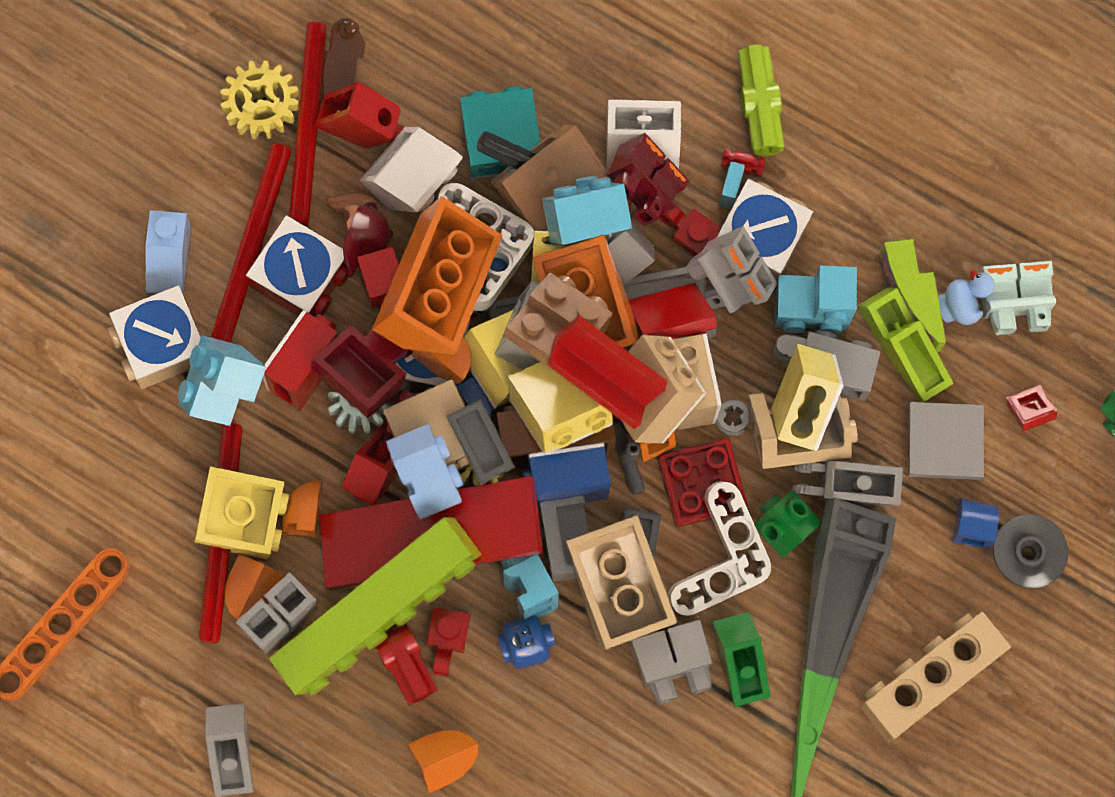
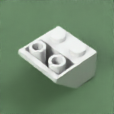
(635, 117)
(411, 170)

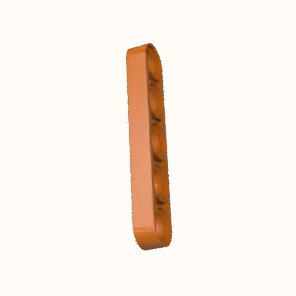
(65, 605)

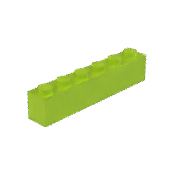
(375, 606)

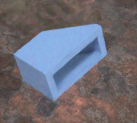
(166, 250)

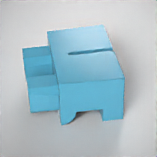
(533, 582)

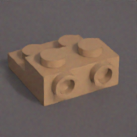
(551, 309)

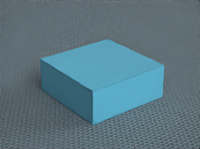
(731, 185)

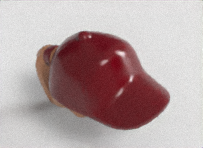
(365, 225)

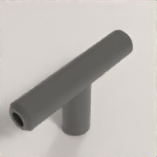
(627, 454)

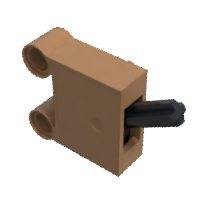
(537, 172)

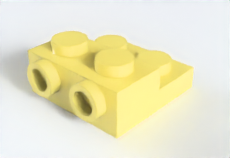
(241, 513)

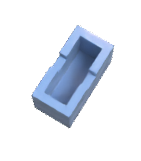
(423, 468)

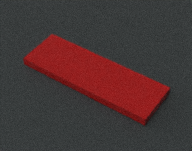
(495, 516)

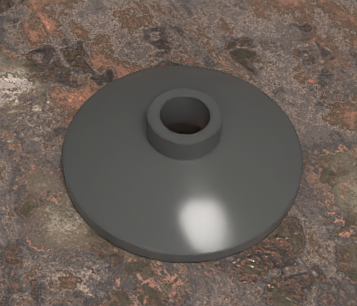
(1043, 539)

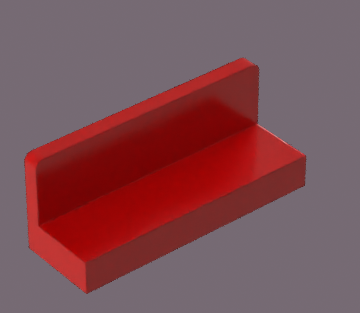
(605, 371)

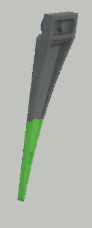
(844, 576)

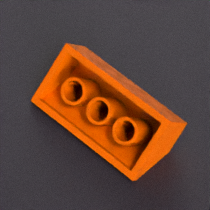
(438, 280)

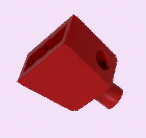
(359, 116)

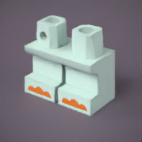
(1019, 293)

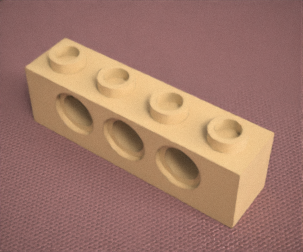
(985, 647)

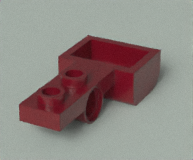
(362, 368)

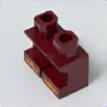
(647, 178)

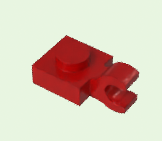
(692, 230)
(448, 635)

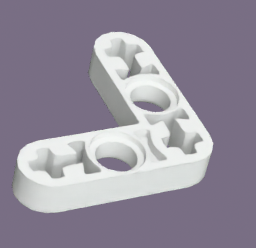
(509, 251)
(734, 565)

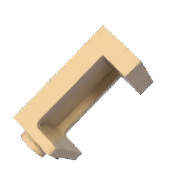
(775, 453)

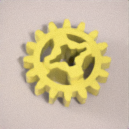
(264, 114)

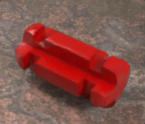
(751, 163)

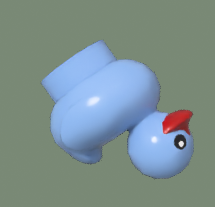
(961, 296)

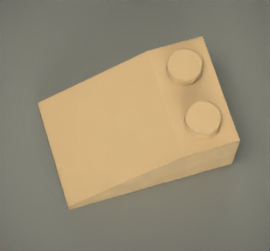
(620, 583)

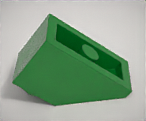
(742, 658)

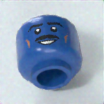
(526, 642)

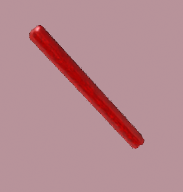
(307, 117)
(251, 242)
(219, 557)

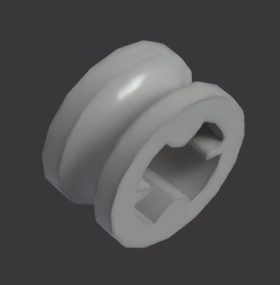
(732, 430)

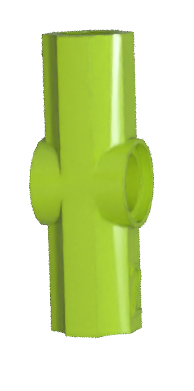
(760, 100)

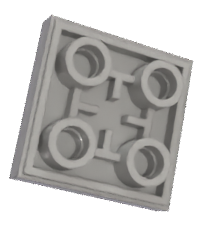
(946, 441)

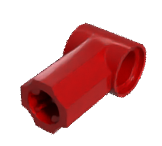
(401, 656)

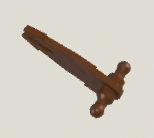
(342, 57)

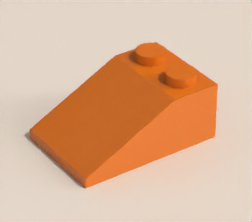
(594, 274)

